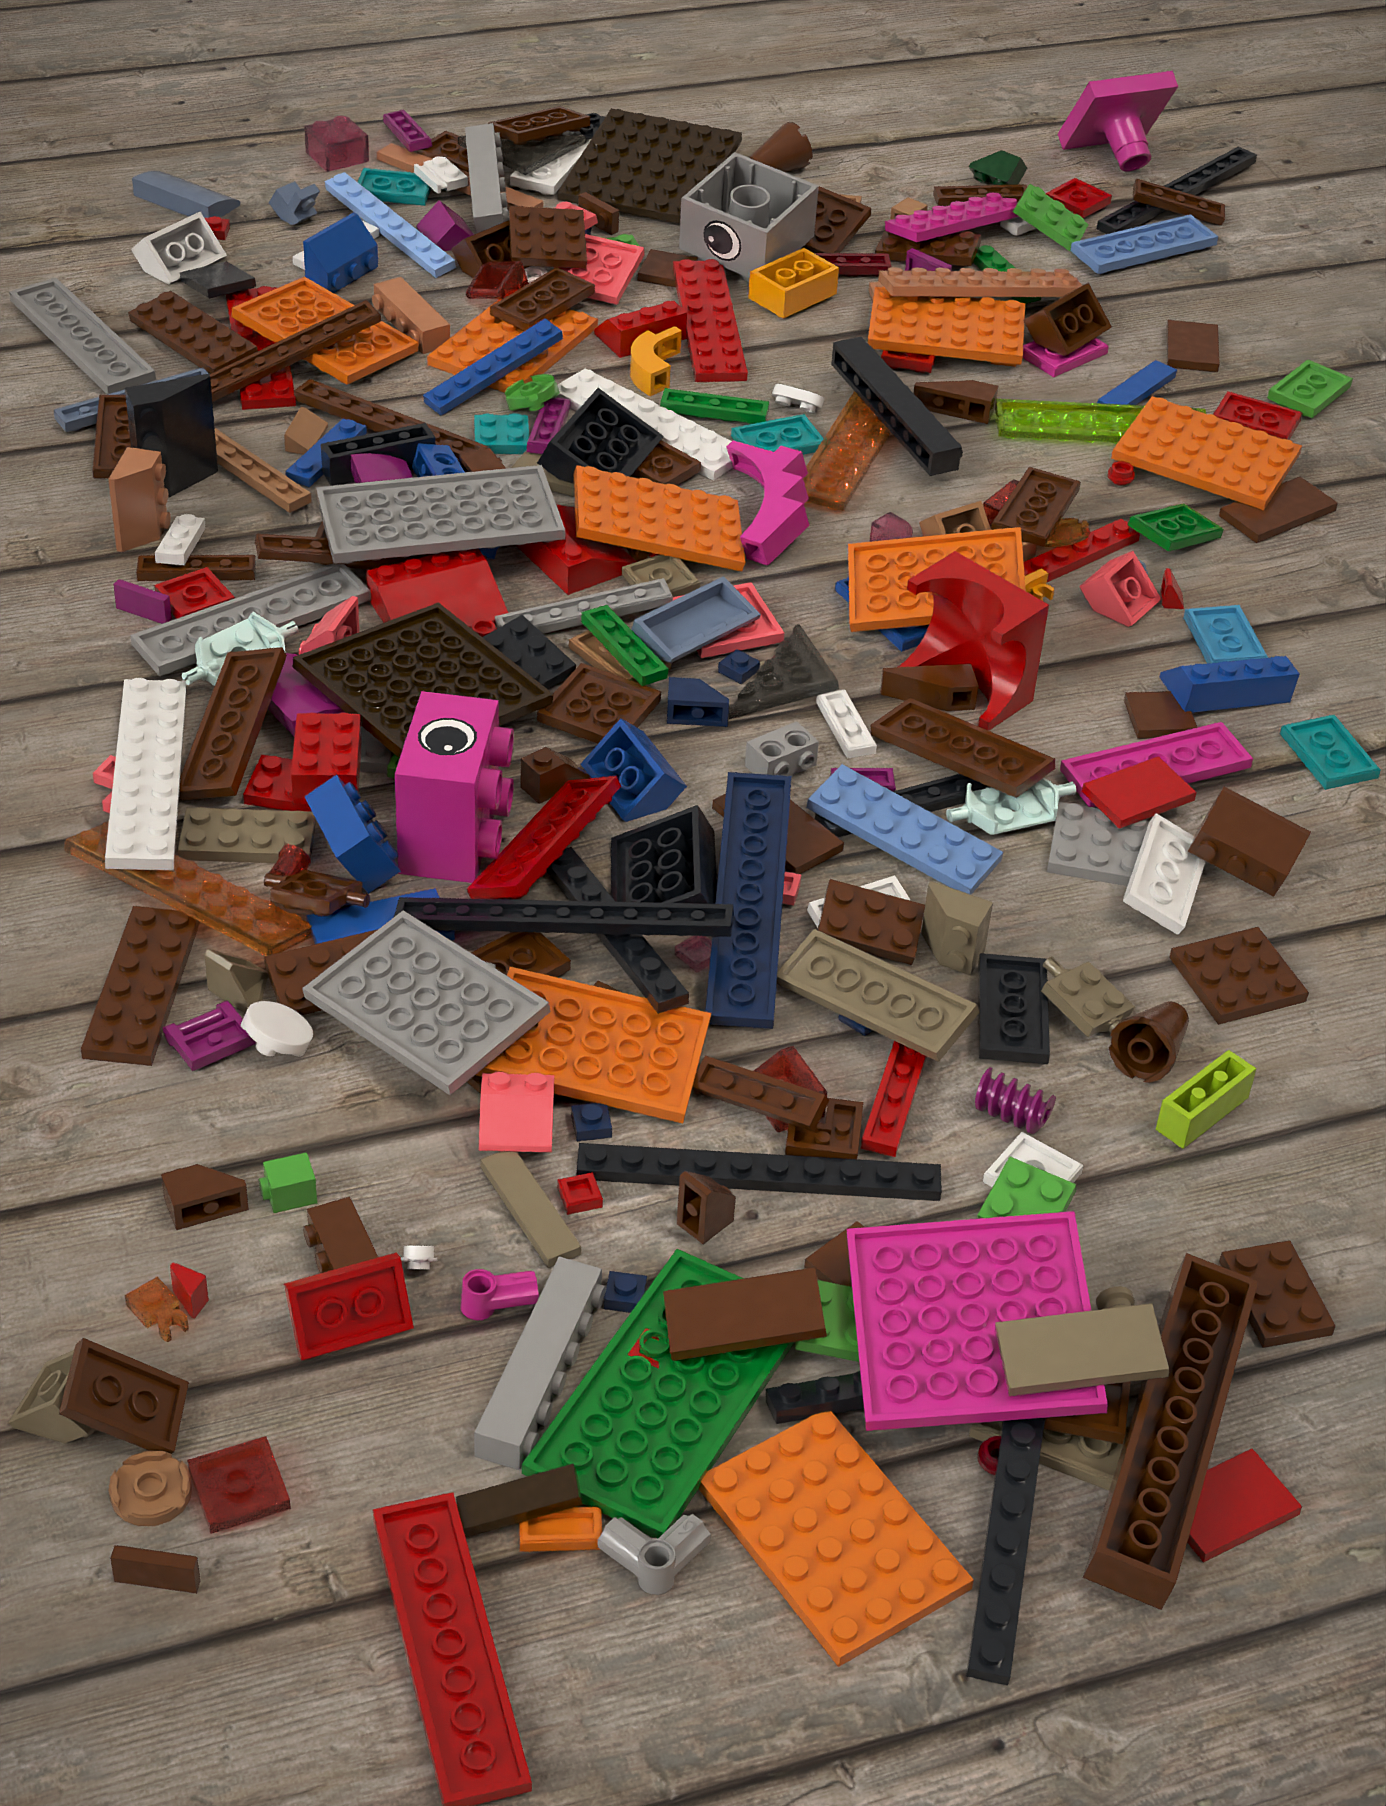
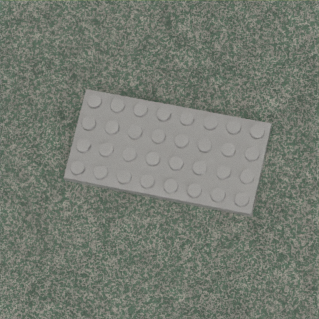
(439, 514)

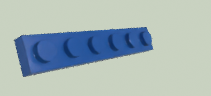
(492, 367)

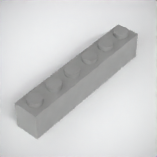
(486, 176)
(539, 1364)

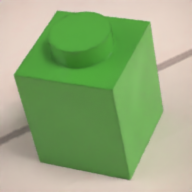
(288, 1183)

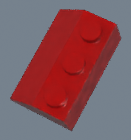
(623, 329)

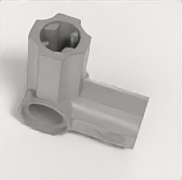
(655, 1559)

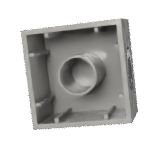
(747, 215)

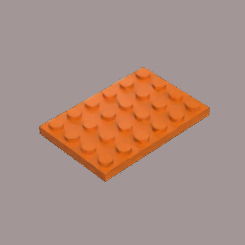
(307, 303)
(948, 326)
(488, 333)
(1207, 452)
(658, 518)
(883, 567)
(609, 1047)
(834, 1536)

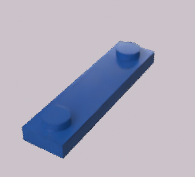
(309, 466)

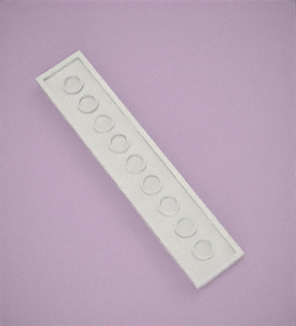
(147, 776)

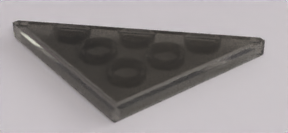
(535, 153)
(790, 676)

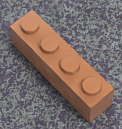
(411, 314)

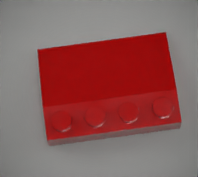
(576, 561)
(453, 578)

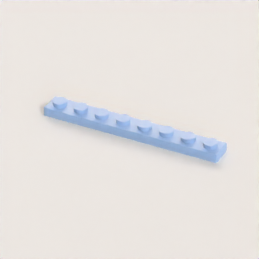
(390, 225)

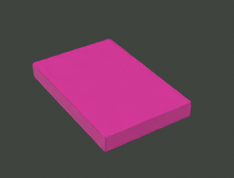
(1056, 364)

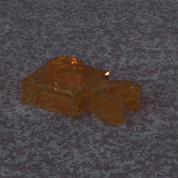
(157, 1304)

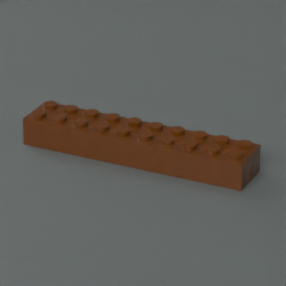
(1172, 1435)

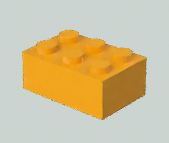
(793, 283)

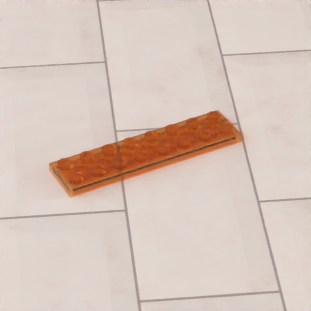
(845, 455)
(202, 896)

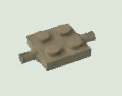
(1086, 997)

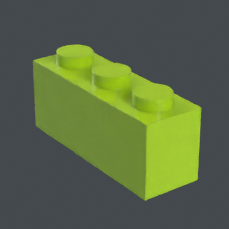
(1205, 1099)

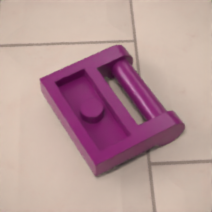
(209, 1036)

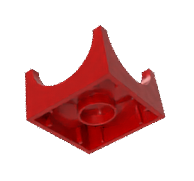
(986, 625)

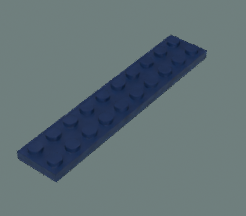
(752, 879)

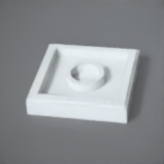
(1038, 1155)

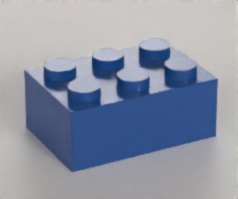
(353, 833)

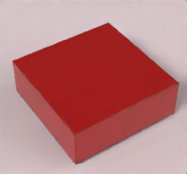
(580, 1193)

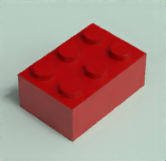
(325, 748)

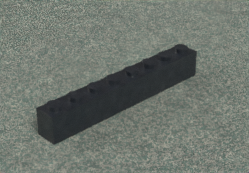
(896, 406)

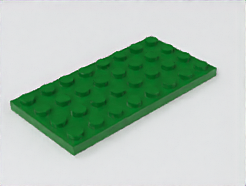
(648, 1431)

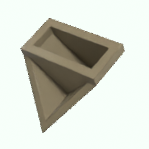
(235, 979)

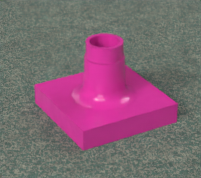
(1119, 115)

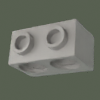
(782, 751)

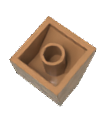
(958, 520)

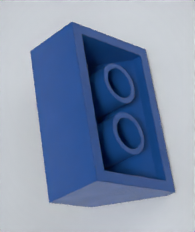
(340, 253)
(643, 772)

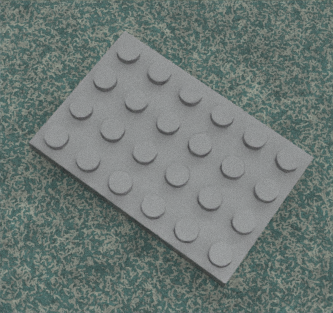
(426, 1001)

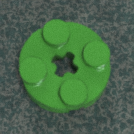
(531, 394)

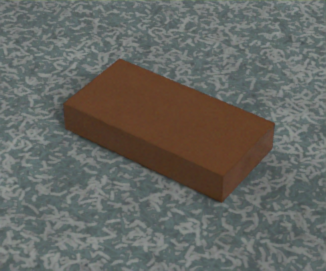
(155, 1569)

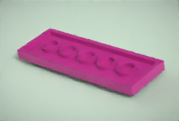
(952, 218)
(1190, 753)

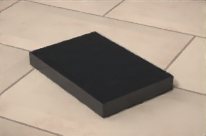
(218, 279)

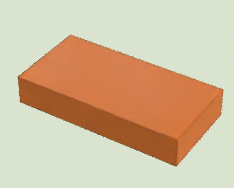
(562, 1531)

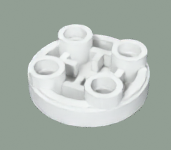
(277, 1029)

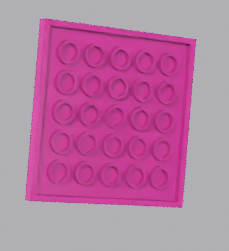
(931, 1308)

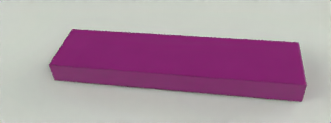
(407, 130)
(548, 423)

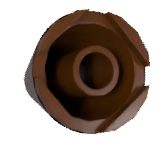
(785, 149)
(1149, 1041)

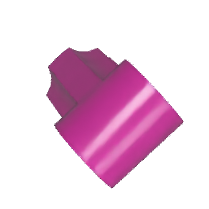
(485, 1292)

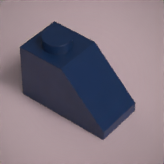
(695, 703)

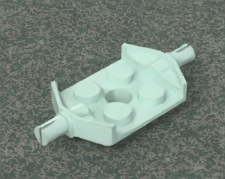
(246, 635)
(992, 808)

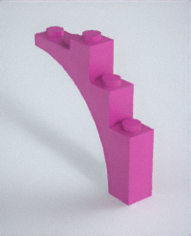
(782, 509)

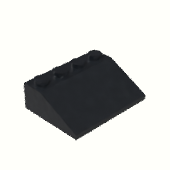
(177, 422)
(601, 437)
(666, 861)

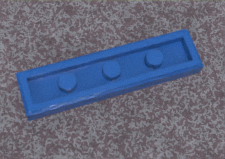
(1140, 385)

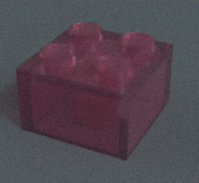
(336, 143)

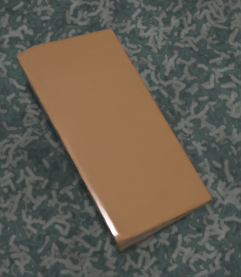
(304, 431)

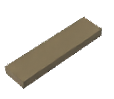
(530, 1207)

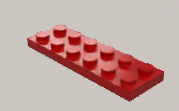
(544, 838)

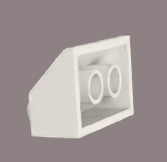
(178, 249)

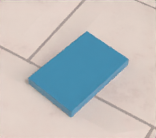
(1223, 634)

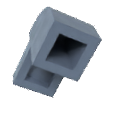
(293, 203)

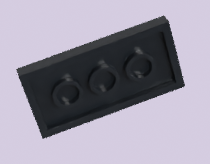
(1013, 1009)

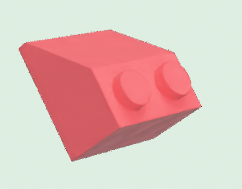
(1121, 590)
(335, 625)
(516, 1112)

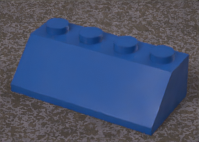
(1232, 683)

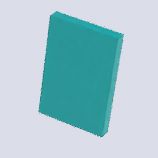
(395, 186)
(791, 432)
(1330, 752)

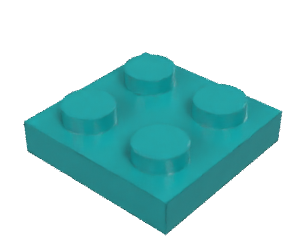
(502, 432)

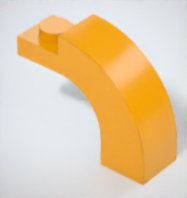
(647, 356)

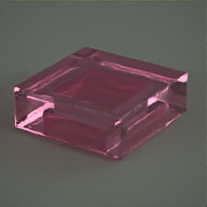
(695, 952)

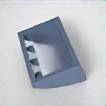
(181, 195)
(694, 620)

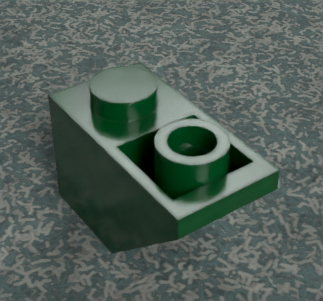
(999, 169)

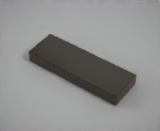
(519, 1500)

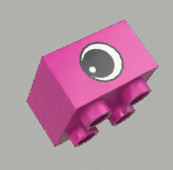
(452, 787)

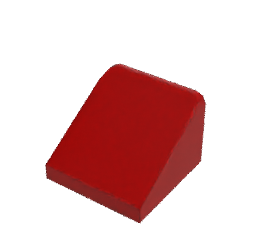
(1170, 591)
(189, 1288)

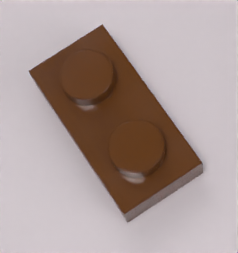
(606, 214)

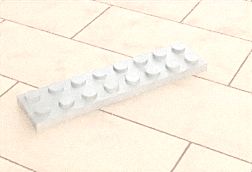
(677, 431)

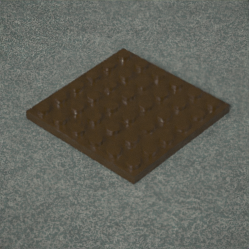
(647, 163)
(425, 651)

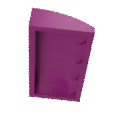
(378, 468)
(297, 695)

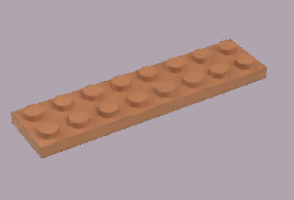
(978, 283)

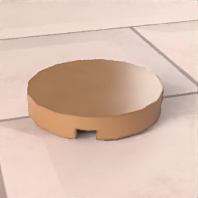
(150, 1488)

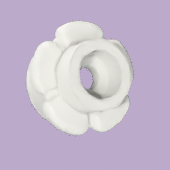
(418, 1257)

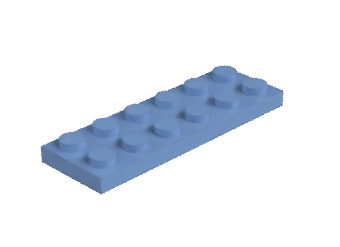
(1144, 244)
(904, 830)

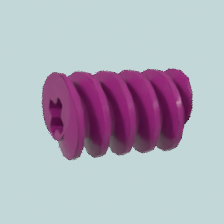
(1012, 1102)

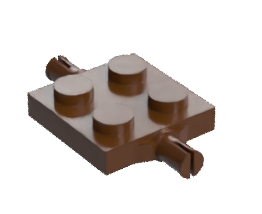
(315, 892)

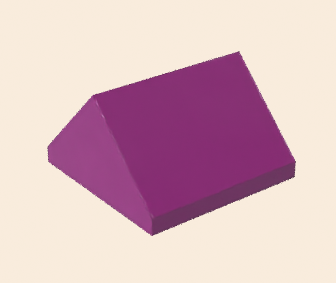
(444, 227)

